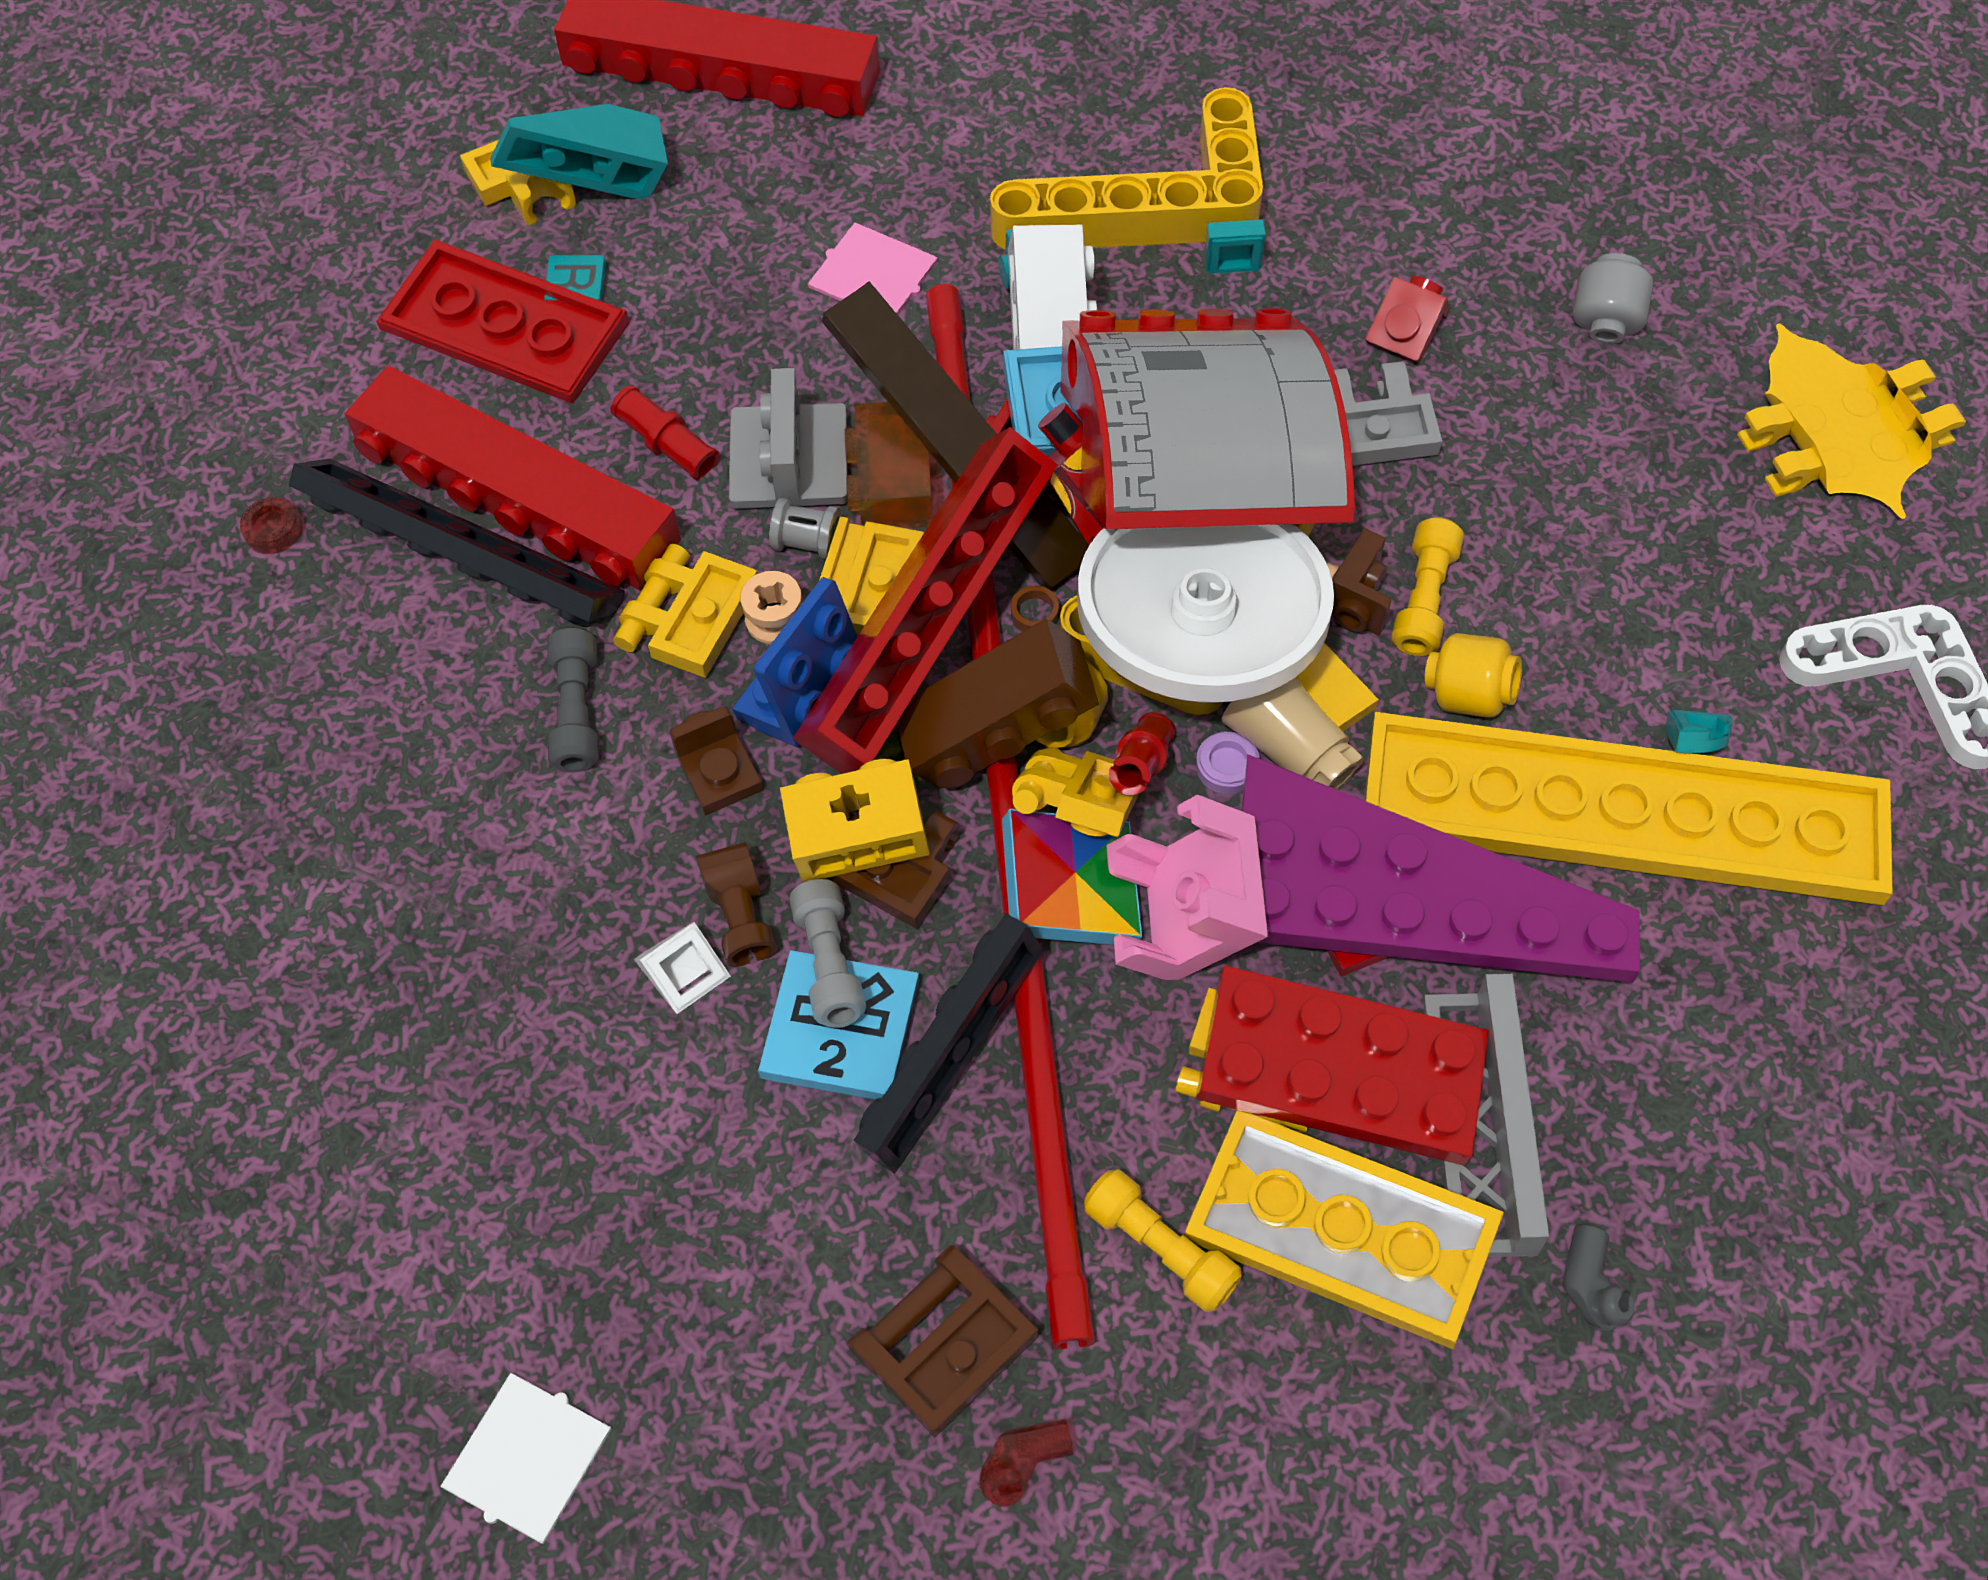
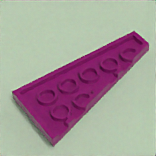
(1392, 887)

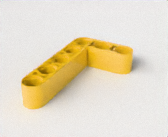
(1149, 205)

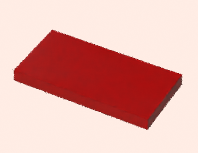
(502, 321)

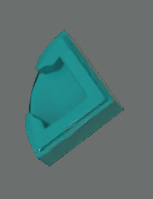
(1698, 731)

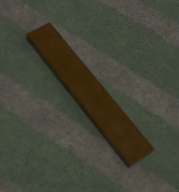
(944, 421)

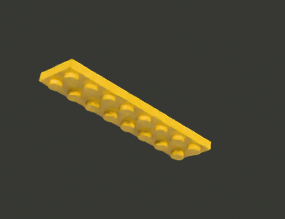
(1637, 807)

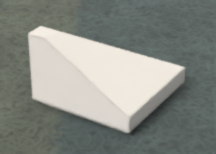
(680, 961)

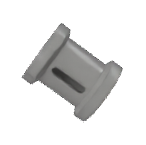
(802, 527)

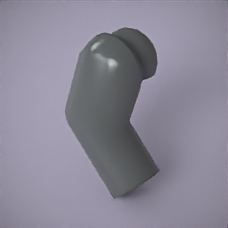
(1588, 1287)

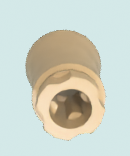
(1295, 734)

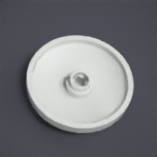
(1206, 607)

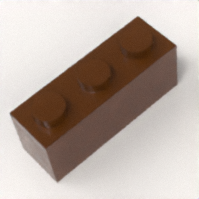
(996, 705)

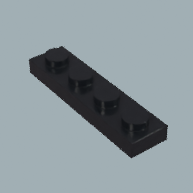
(938, 1060)

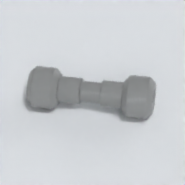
(836, 995)

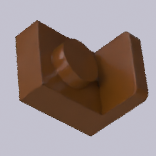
(1356, 586)
(714, 759)

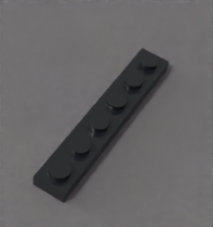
(473, 547)

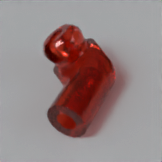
(1015, 1457)

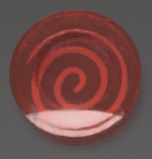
(271, 525)

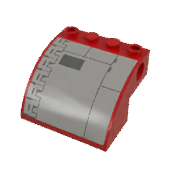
(1207, 420)

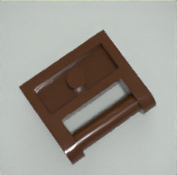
(958, 1355)

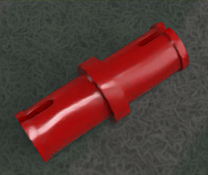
(664, 432)
(1141, 753)

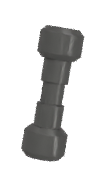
(573, 743)

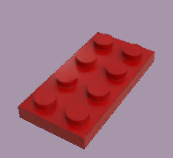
(1344, 1065)

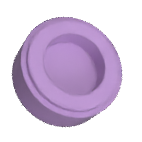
(1223, 762)

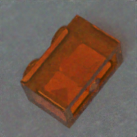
(891, 468)

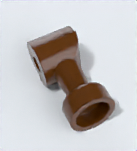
(732, 885)

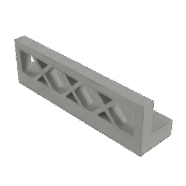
(1510, 1115)

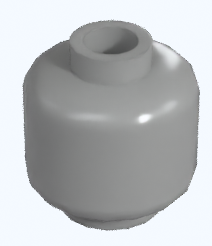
(1613, 297)

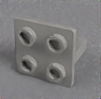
(787, 449)

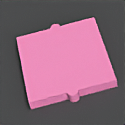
(873, 257)

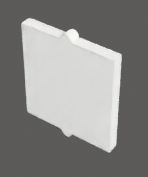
(526, 1458)

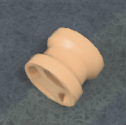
(762, 590)

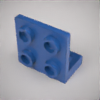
(798, 664)

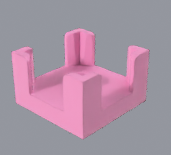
(1199, 890)

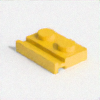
(866, 563)

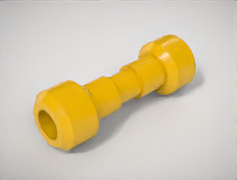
(1418, 627)
(1207, 1276)

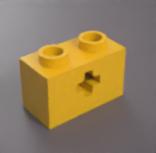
(830, 844)

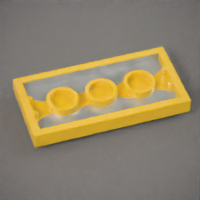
(1345, 1227)

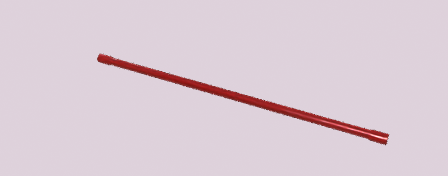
(1065, 1284)

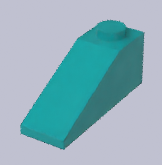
(587, 147)

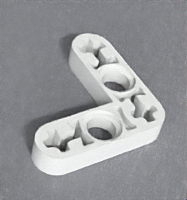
(1902, 651)

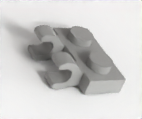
(1394, 425)

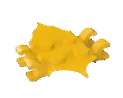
(1846, 422)

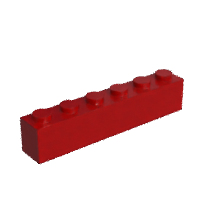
(721, 52)
(512, 477)
(925, 602)

